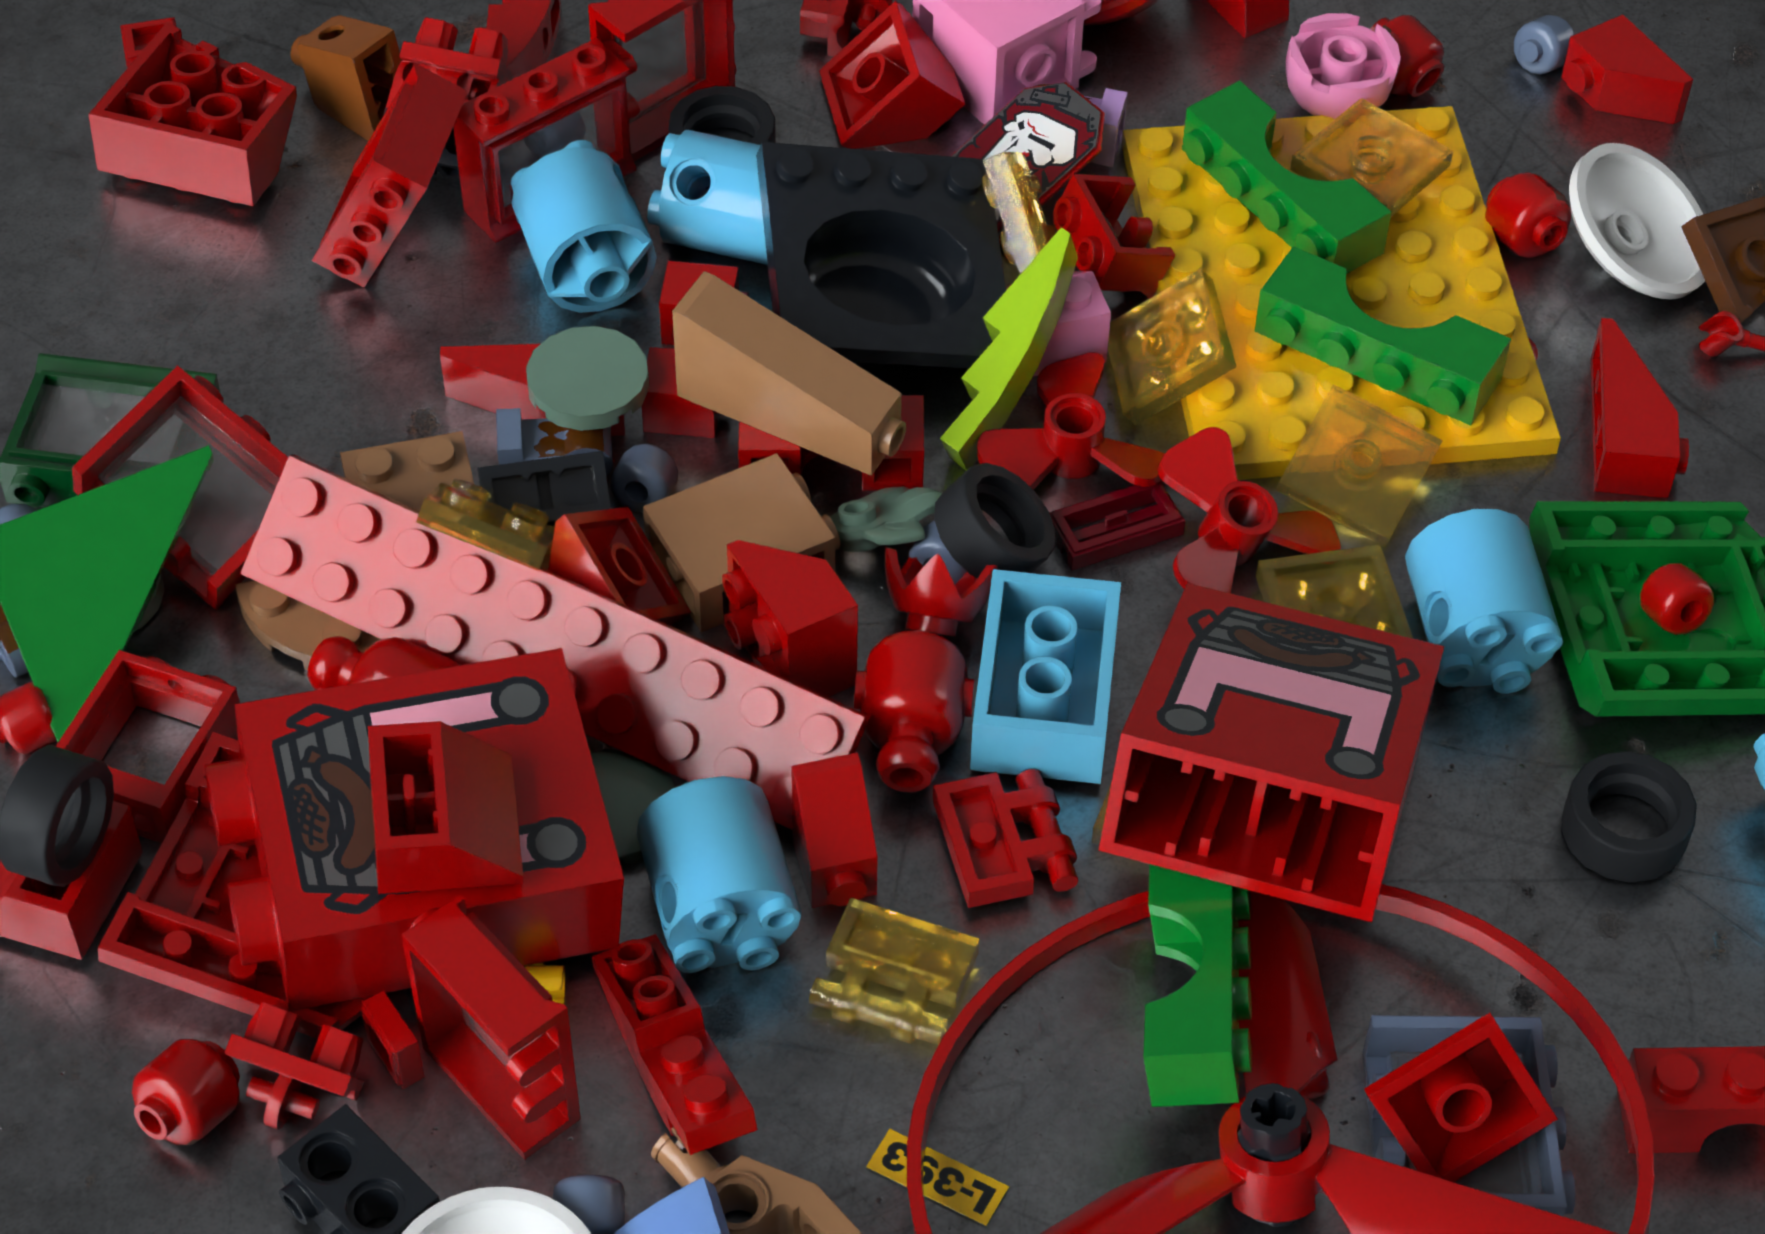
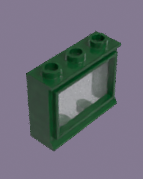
(64, 416)

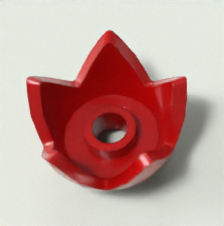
(932, 597)

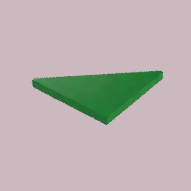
(86, 572)

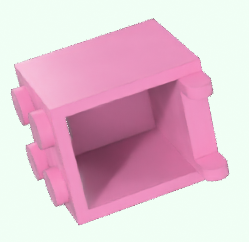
(1008, 45)

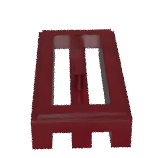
(1121, 530)

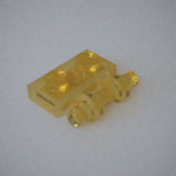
(1015, 194)
(901, 954)

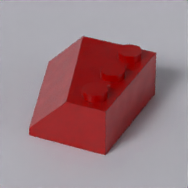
(194, 121)

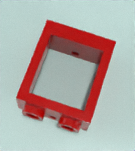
(165, 690)

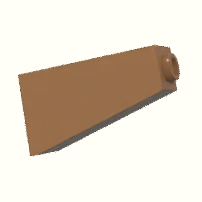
(780, 379)

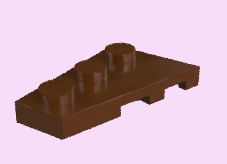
(1731, 255)

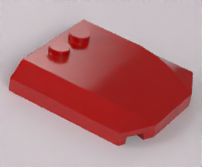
(182, 921)

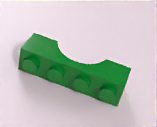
(1330, 219)
(1439, 366)
(1194, 1033)

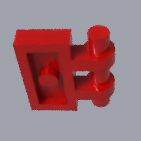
(985, 841)

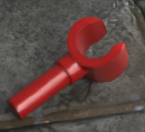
(1726, 332)

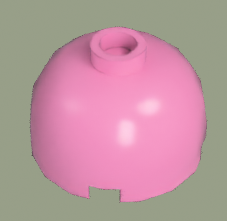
(1339, 63)

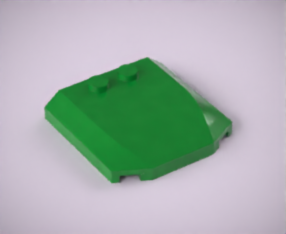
(1617, 655)

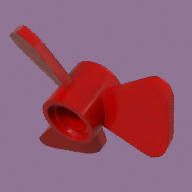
(1072, 434)
(1237, 513)

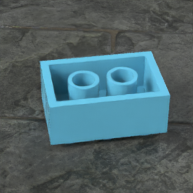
(1045, 676)

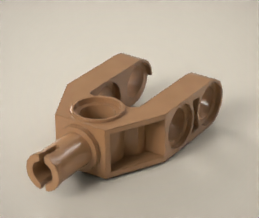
(773, 1197)

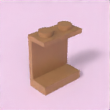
(749, 504)

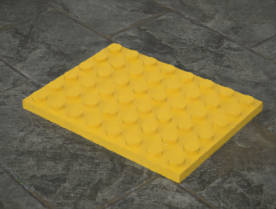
(1433, 267)

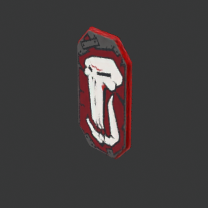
(1049, 126)

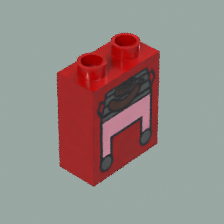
(1272, 751)
(309, 809)

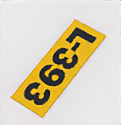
(944, 1179)

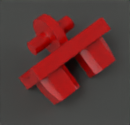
(836, 19)
(267, 1046)

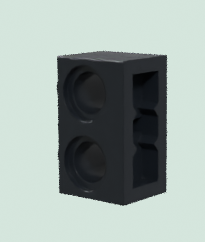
(550, 484)
(373, 1186)

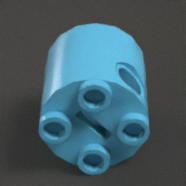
(729, 214)
(583, 228)
(1483, 599)
(718, 874)

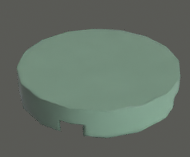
(587, 377)

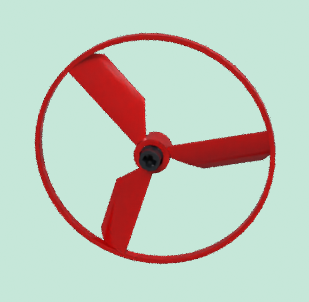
(1275, 1139)

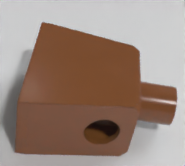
(349, 70)

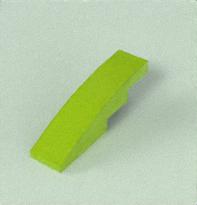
(1020, 333)

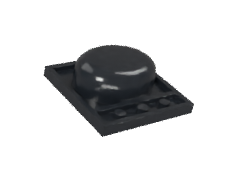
(881, 251)

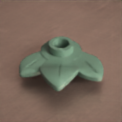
(884, 518)

